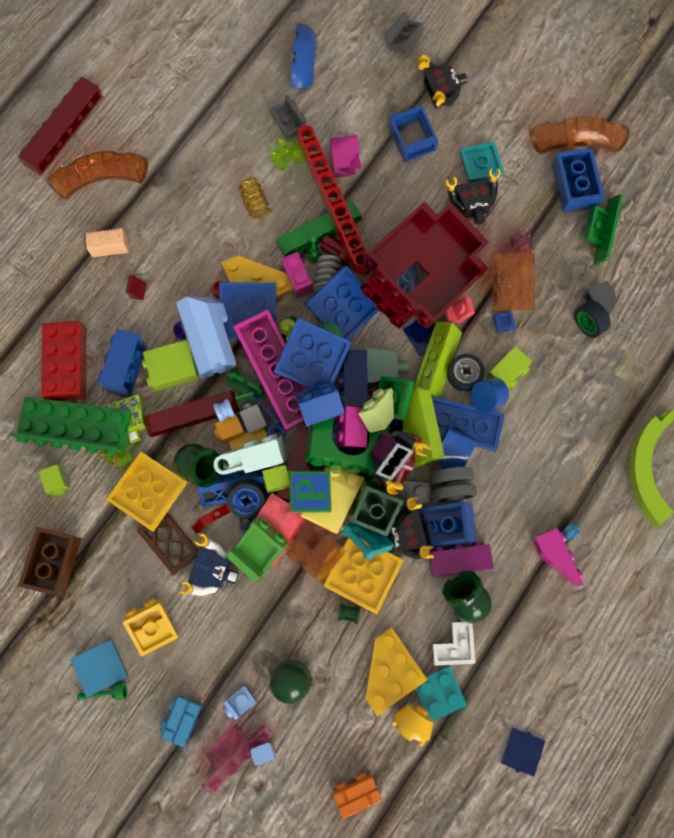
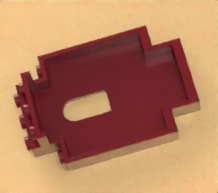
(442, 247)

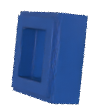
(504, 322)

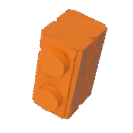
(356, 795)

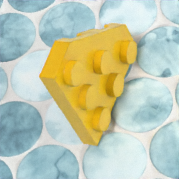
(245, 270)
(392, 672)

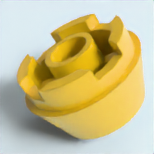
(414, 723)

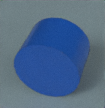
(489, 394)

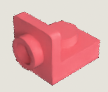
(460, 310)

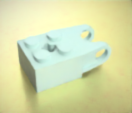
(254, 455)

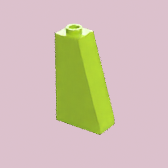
(423, 423)

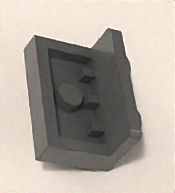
(403, 33)
(288, 117)

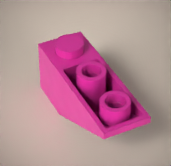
(553, 551)

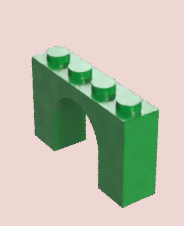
(322, 450)

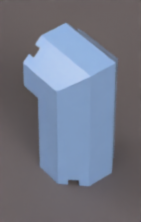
(206, 335)

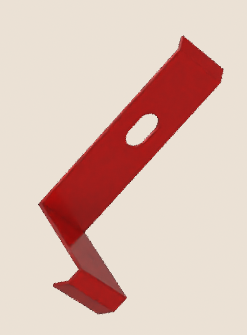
(210, 517)

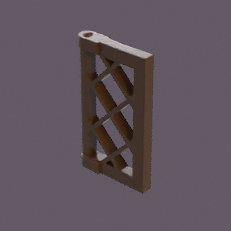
(164, 557)

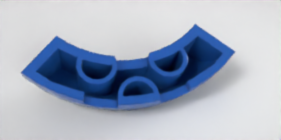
(305, 49)

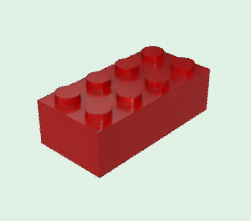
(63, 361)

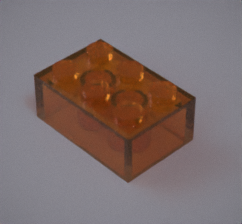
(513, 281)

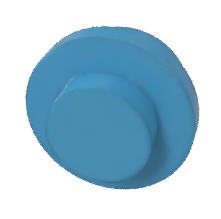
(571, 532)

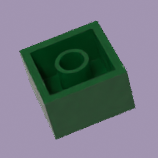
(375, 507)

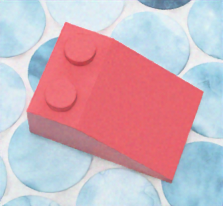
(278, 515)

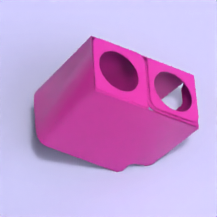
(345, 155)

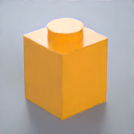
(228, 429)

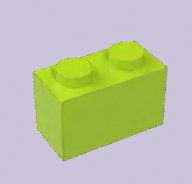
(511, 367)

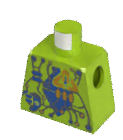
(137, 422)

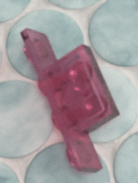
(231, 754)

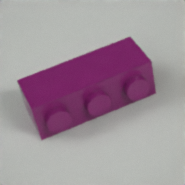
(461, 559)

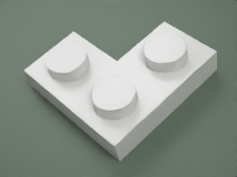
(459, 651)

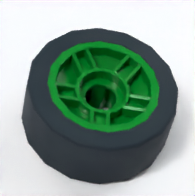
(592, 319)

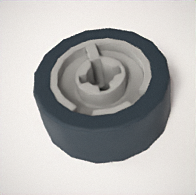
(472, 365)

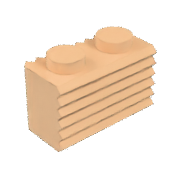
(107, 242)

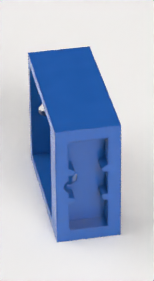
(417, 148)

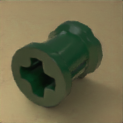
(349, 613)

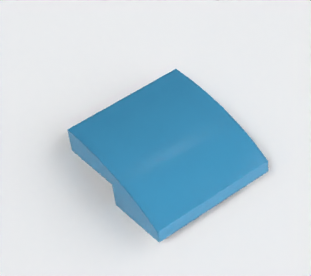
(99, 668)

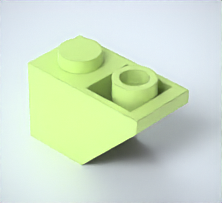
(378, 411)

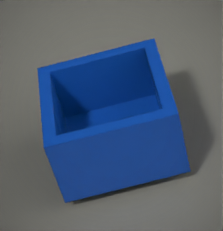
(319, 404)

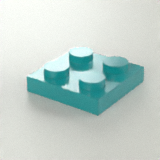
(479, 159)
(440, 694)

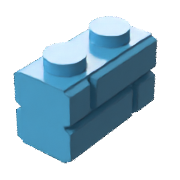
(180, 721)

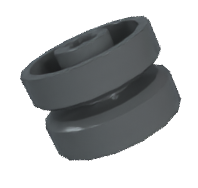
(453, 484)

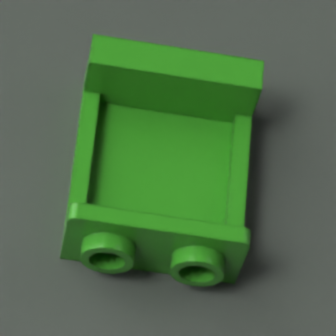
(258, 549)

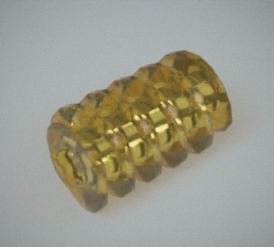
(254, 198)

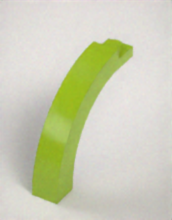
(640, 470)

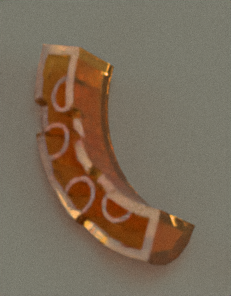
(580, 132)
(95, 168)

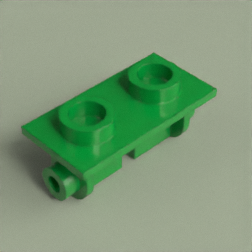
(245, 383)

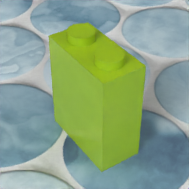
(169, 366)

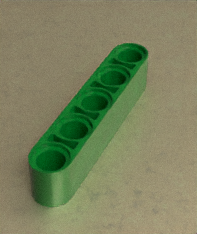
(298, 239)

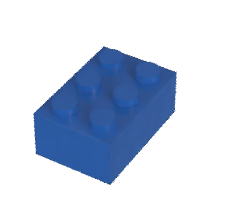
(577, 179)
(122, 363)

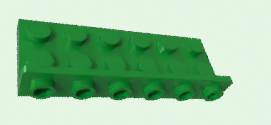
(73, 426)

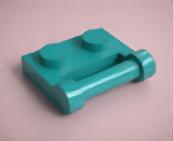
(377, 542)

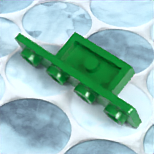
(602, 227)

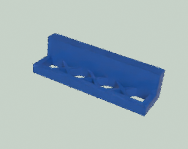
(225, 481)

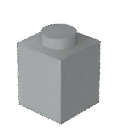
(252, 416)

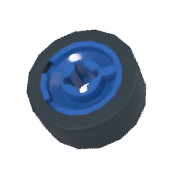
(239, 491)

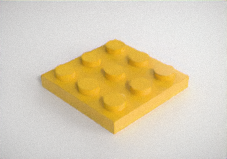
(146, 491)
(364, 580)

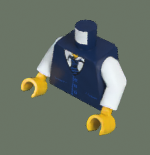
(209, 569)

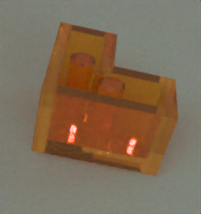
(319, 560)

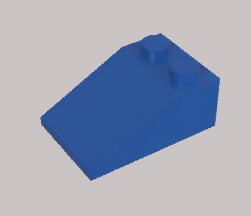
(450, 524)

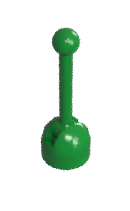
(315, 252)
(118, 692)

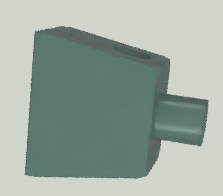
(383, 364)

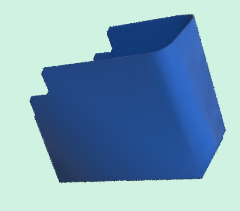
(456, 448)

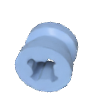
(224, 410)

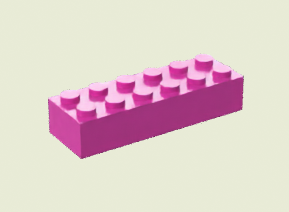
(263, 347)

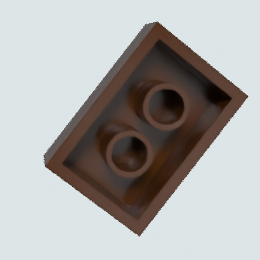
(50, 562)

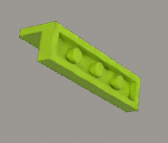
(438, 358)

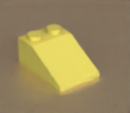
(344, 490)

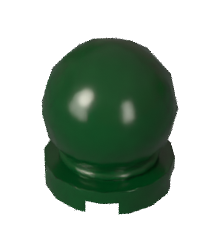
(196, 464)
(468, 597)
(290, 682)

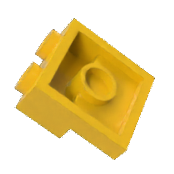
(149, 626)

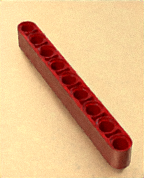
(332, 190)

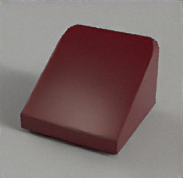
(135, 288)

